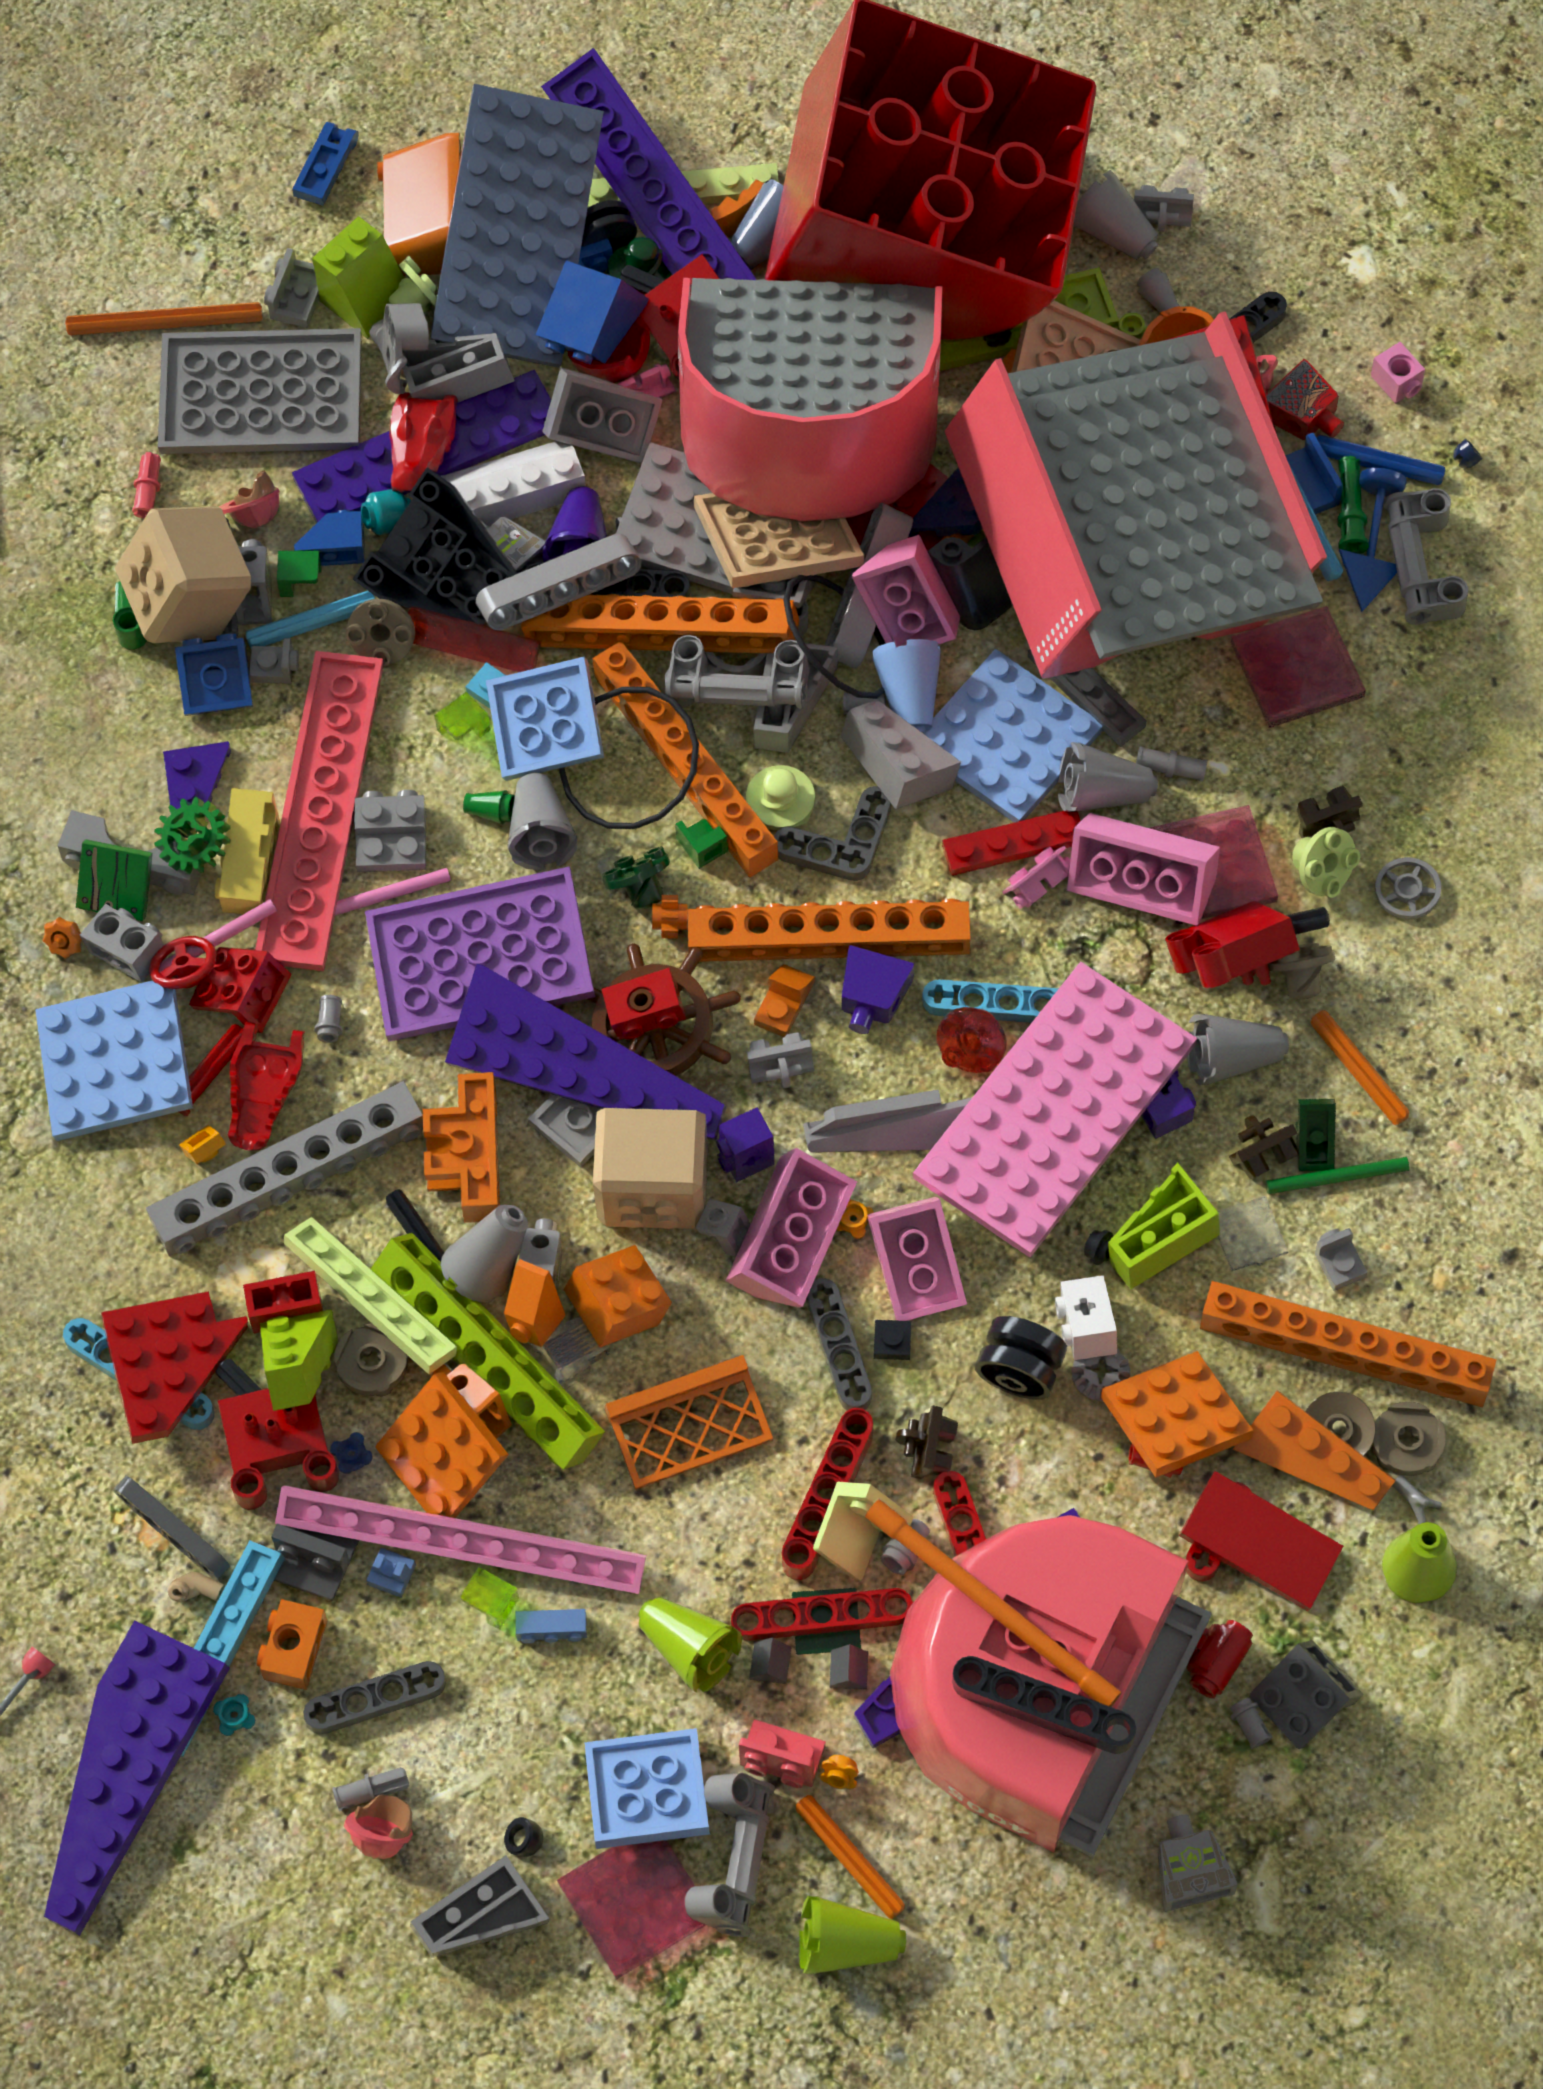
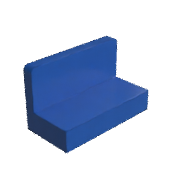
(1316, 475)

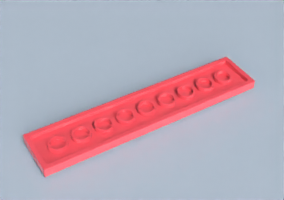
(320, 809)

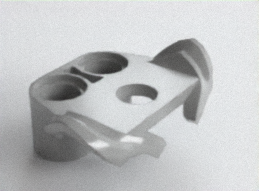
(400, 330)

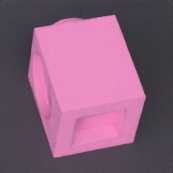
(1401, 361)

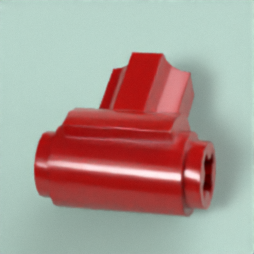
(1218, 1657)

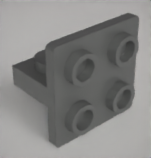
(312, 1560)

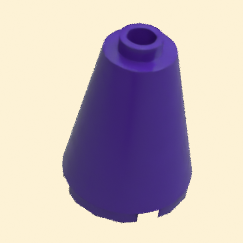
(576, 525)

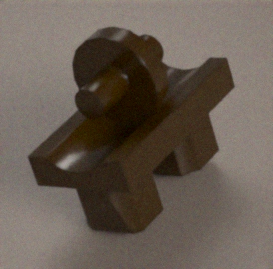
(1340, 813)
(1251, 1156)
(922, 1442)

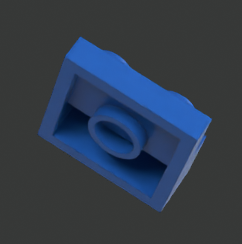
(213, 675)

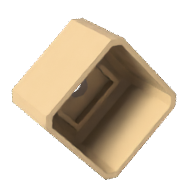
(183, 574)
(650, 1167)

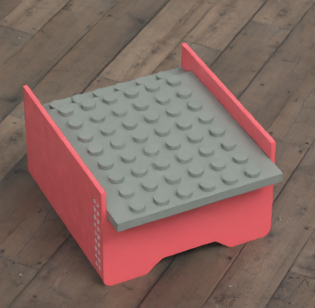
(1136, 499)

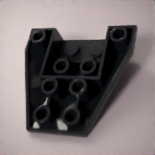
(436, 555)

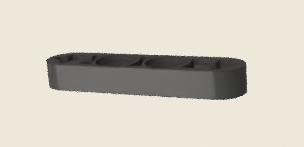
(838, 1345)
(171, 1528)
(377, 1704)

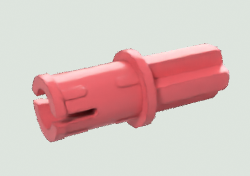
(146, 484)

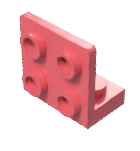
(781, 1754)

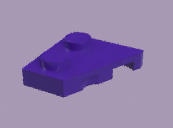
(194, 771)

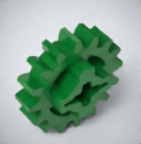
(185, 824)

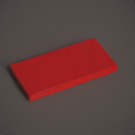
(1261, 1541)

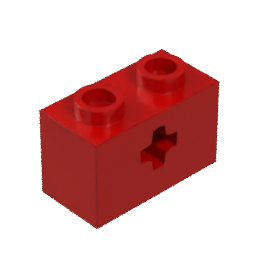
(282, 1296)

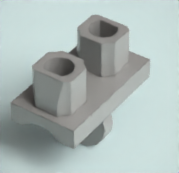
(1165, 207)
(780, 1061)

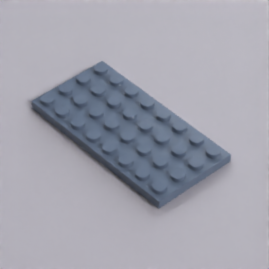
(515, 218)

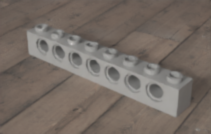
(295, 1151)

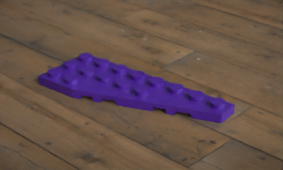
(132, 1742)

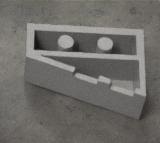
(457, 368)
(780, 725)
(898, 755)
(480, 1911)

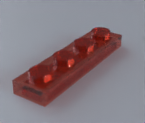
(474, 641)

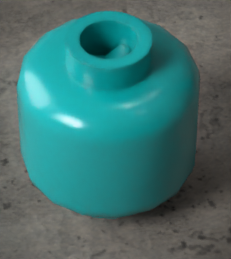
(383, 510)

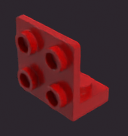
(242, 984)

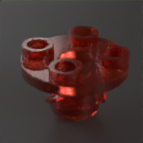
(971, 1040)

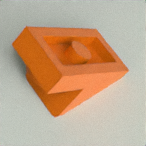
(784, 999)

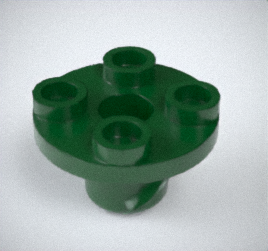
(642, 254)
(639, 877)

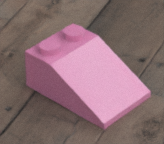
(917, 1259)

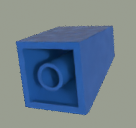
(589, 313)

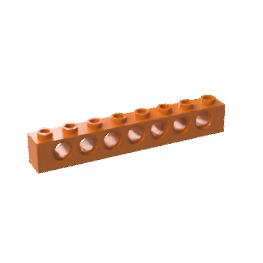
(658, 622)
(670, 742)
(815, 943)
(1347, 1344)

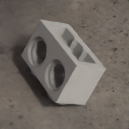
(122, 946)

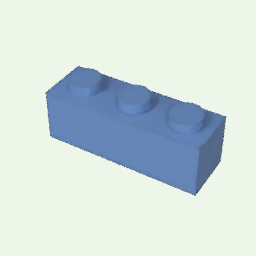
(551, 1625)

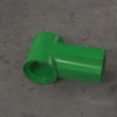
(125, 618)

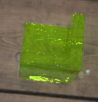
(462, 717)
(491, 1597)

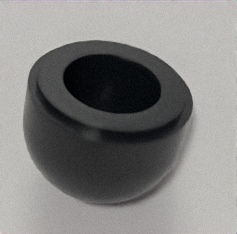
(533, 1837)

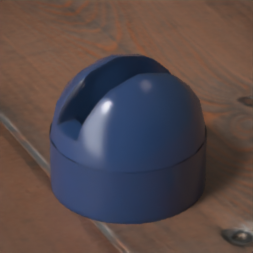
(1469, 454)

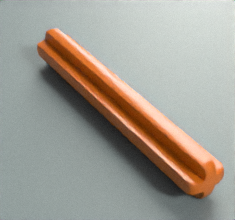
(1360, 1067)
(850, 1856)

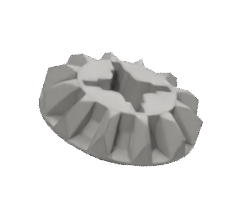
(1087, 1381)

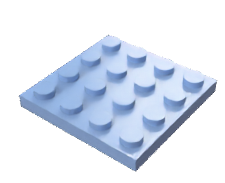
(1010, 735)
(113, 1059)

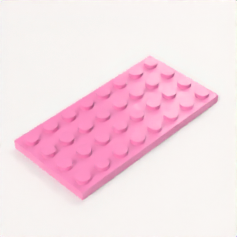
(1054, 1109)

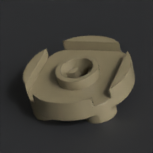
(373, 1380)
(1423, 1425)

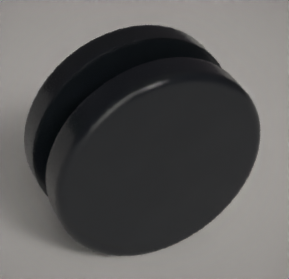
(609, 220)

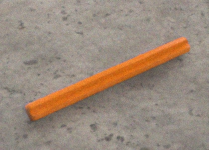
(164, 318)

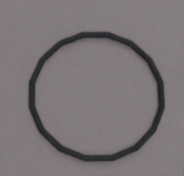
(817, 578)
(693, 770)

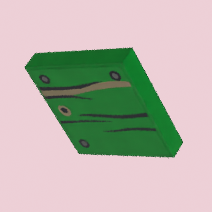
(114, 878)

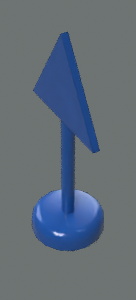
(1366, 572)

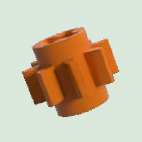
(669, 916)

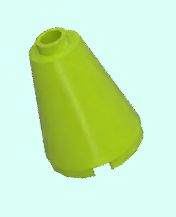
(1420, 1564)
(690, 1641)
(845, 1937)

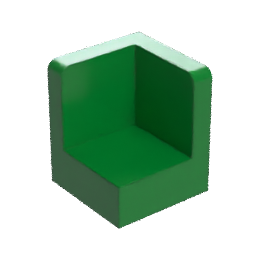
(297, 568)
(702, 841)

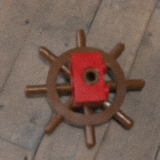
(648, 1005)

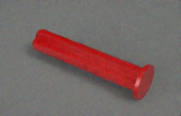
(213, 1063)

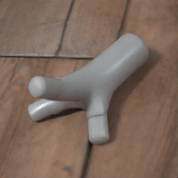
(1415, 1498)

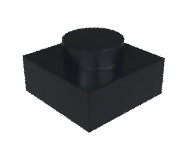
(892, 1339)

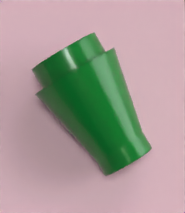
(493, 806)

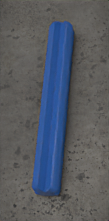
(1377, 458)

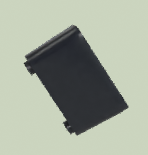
(971, 581)

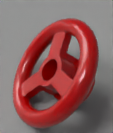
(184, 968)

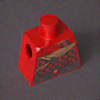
(1304, 403)

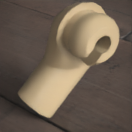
(194, 1584)

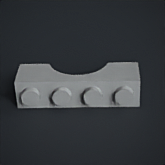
(90, 827)

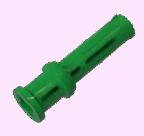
(1352, 518)

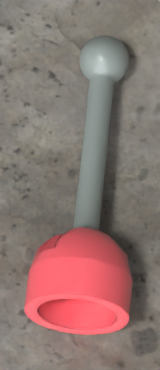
(34, 1666)

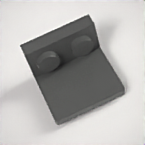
(1304, 1693)

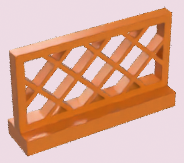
(677, 1392)

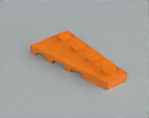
(1308, 1450)

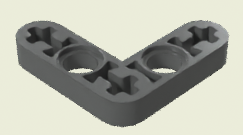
(850, 849)

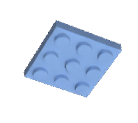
(544, 718)
(646, 1788)

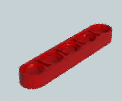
(837, 1603)

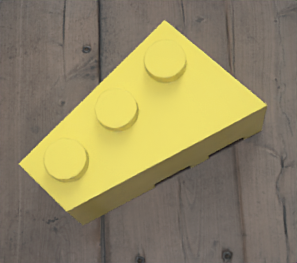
(250, 852)

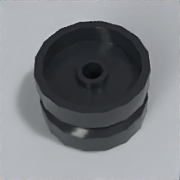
(1021, 1357)

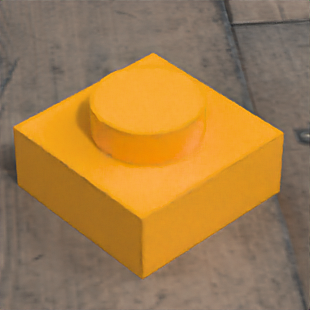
(203, 1145)

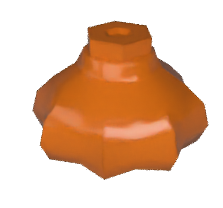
(62, 937)

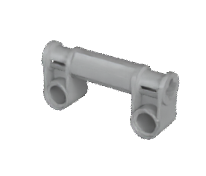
(1405, 527)
(691, 681)
(729, 1904)

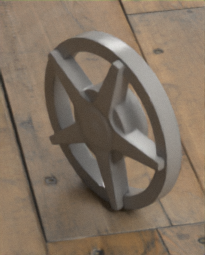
(1408, 888)

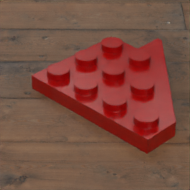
(166, 1358)

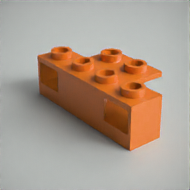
(465, 1146)

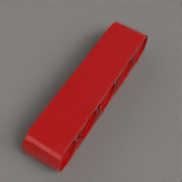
(828, 1474)

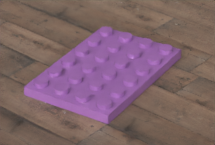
(514, 927)

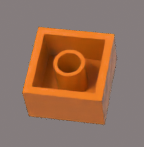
(617, 1296)

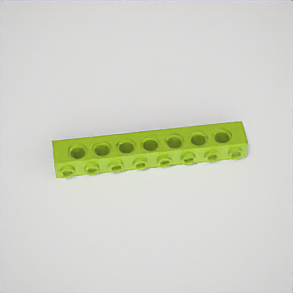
(419, 1280)

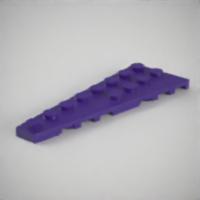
(550, 1051)

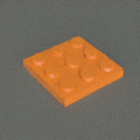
(1176, 1414)
(441, 1449)

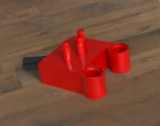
(664, 302)
(1241, 943)
(270, 1439)

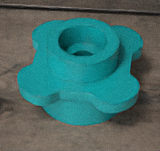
(234, 1704)

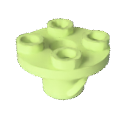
(414, 288)
(781, 797)
(1325, 861)

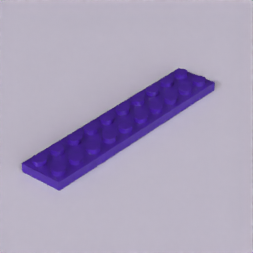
(645, 173)

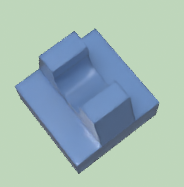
(391, 1572)

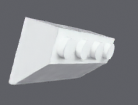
(520, 482)

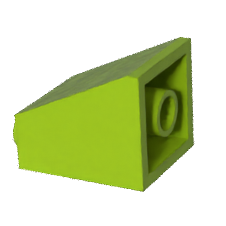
(357, 275)

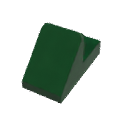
(1316, 1134)

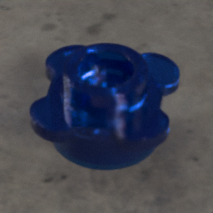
(358, 1460)

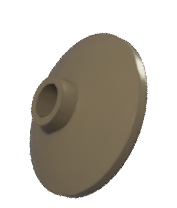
(1350, 1410)

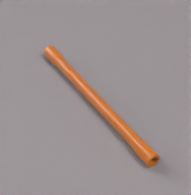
(897, 1528)

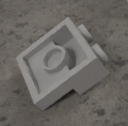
(390, 832)

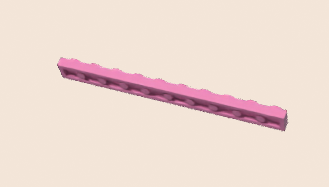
(460, 1539)

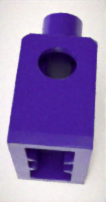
(873, 987)

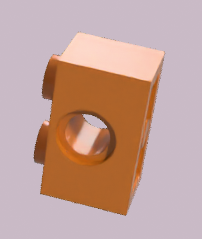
(295, 1665)

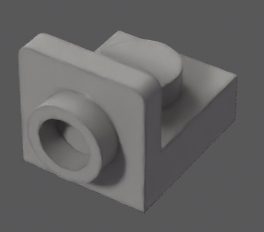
(273, 663)
(725, 1223)
(1339, 1258)

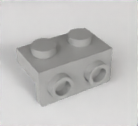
(293, 291)

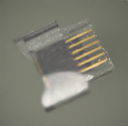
(571, 1352)

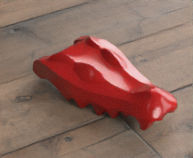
(419, 437)
(260, 1084)

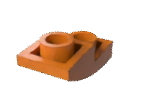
(731, 212)

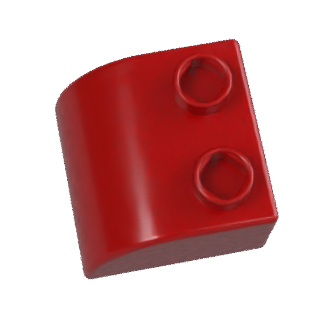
(934, 169)

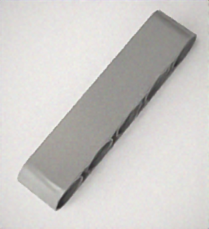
(558, 581)
(853, 621)

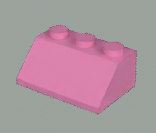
(907, 594)

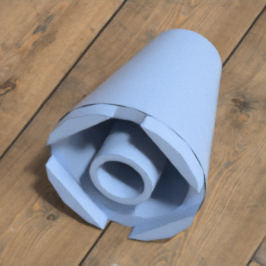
(910, 679)

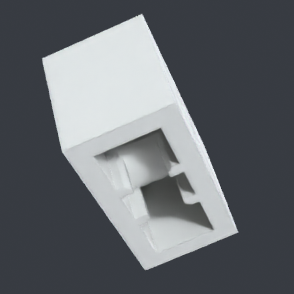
(1087, 1318)

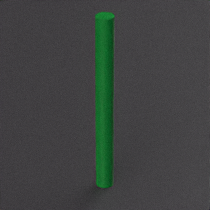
(1337, 1175)

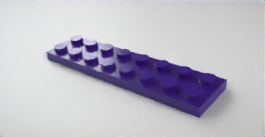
(484, 429)

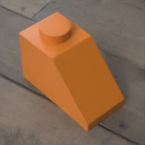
(532, 1304)

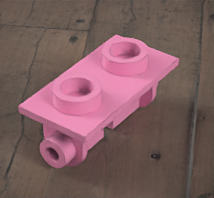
(652, 382)
(1027, 884)

